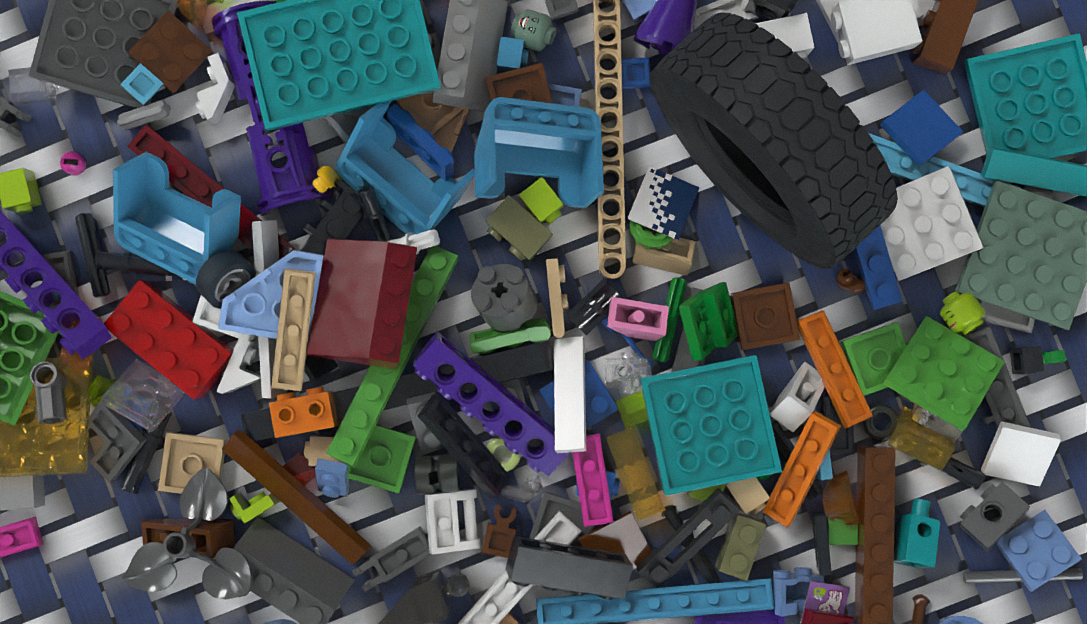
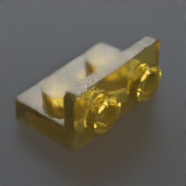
(920, 441)

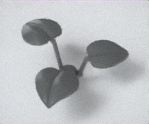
(153, 564)

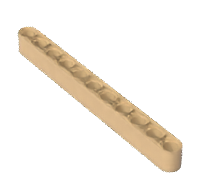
(614, 136)

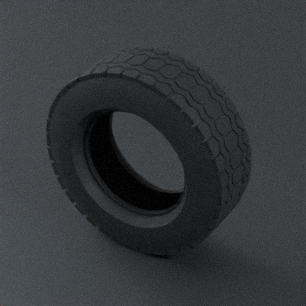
(774, 139)

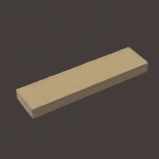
(293, 329)

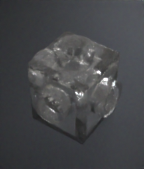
(626, 372)

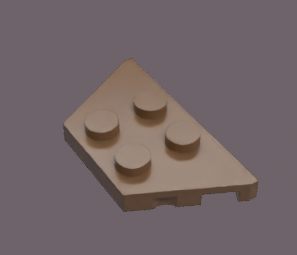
(439, 119)

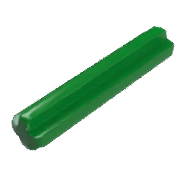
(674, 300)

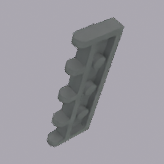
(1002, 393)

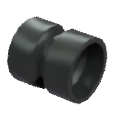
(448, 474)

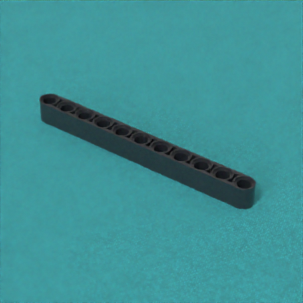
(501, 366)

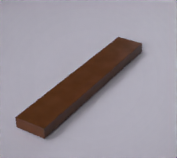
(296, 496)

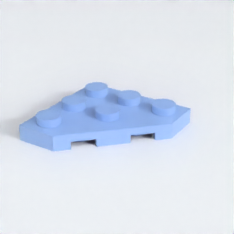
(257, 304)

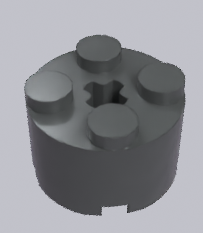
(503, 297)

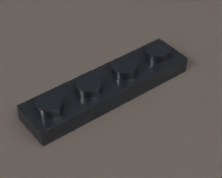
(464, 445)

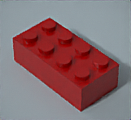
(169, 339)

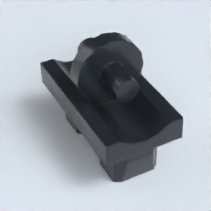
(593, 307)

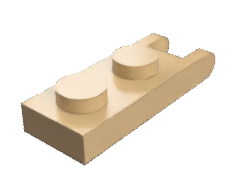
(558, 301)

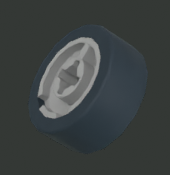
(223, 275)

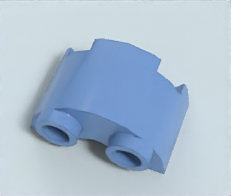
(792, 589)

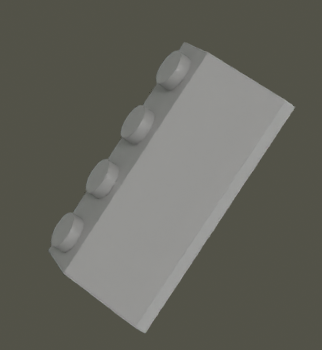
(470, 52)

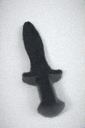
(700, 559)

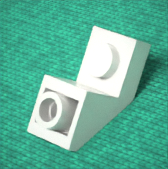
(215, 98)

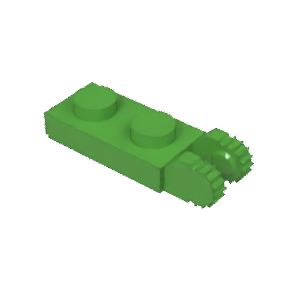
(489, 339)

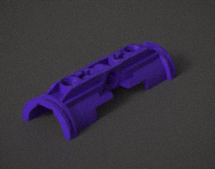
(295, 179)

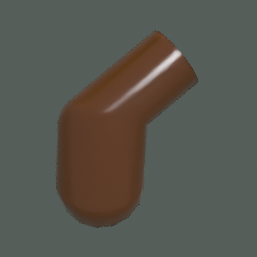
(850, 281)

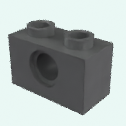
(988, 533)

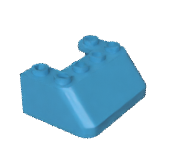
(541, 142)
(168, 224)

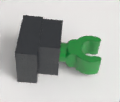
(1032, 359)

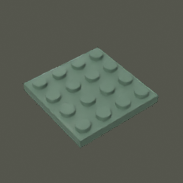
(1029, 256)

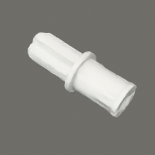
(421, 240)

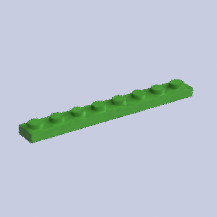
(381, 381)

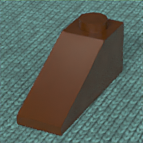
(209, 535)

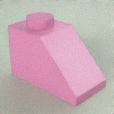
(638, 319)

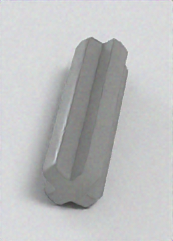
(144, 115)

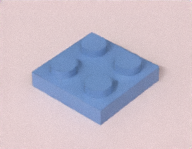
(1038, 550)

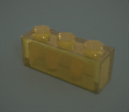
(634, 473)

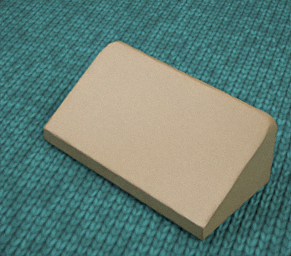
(672, 258)

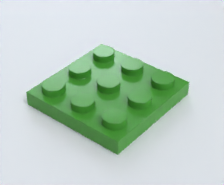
(944, 373)

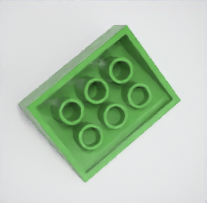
(22, 346)

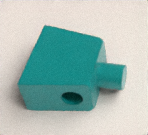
(917, 537)

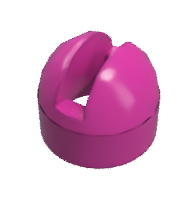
(73, 169)

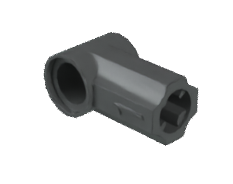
(49, 396)

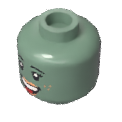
(534, 29)

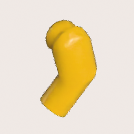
(326, 179)

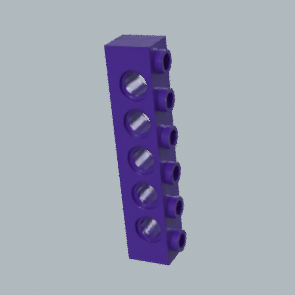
(90, 331)
(442, 351)

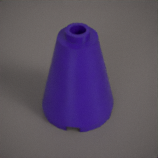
(667, 25)

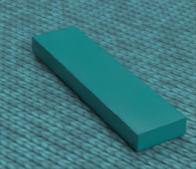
(1035, 171)

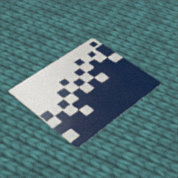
(663, 203)

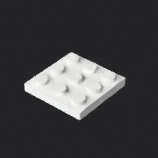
(929, 225)

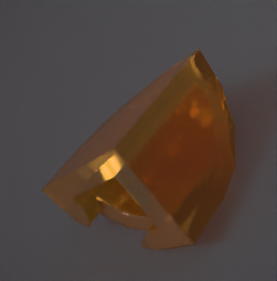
(194, 11)
(840, 500)

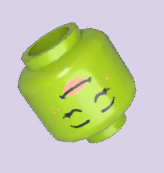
(962, 312)

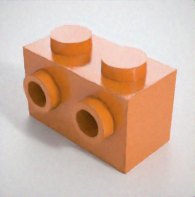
(303, 413)

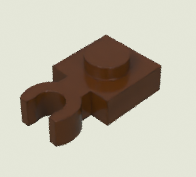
(499, 535)

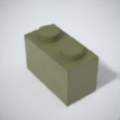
(518, 228)
(740, 546)

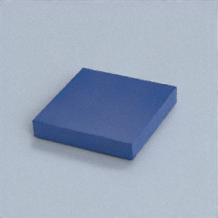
(921, 128)

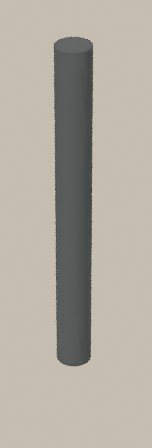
(1012, 576)

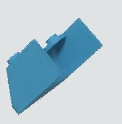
(401, 188)

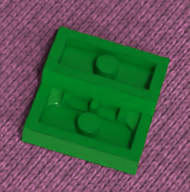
(708, 320)

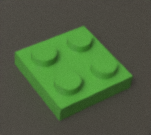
(874, 355)
(384, 459)

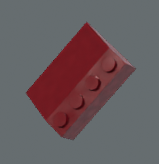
(362, 302)

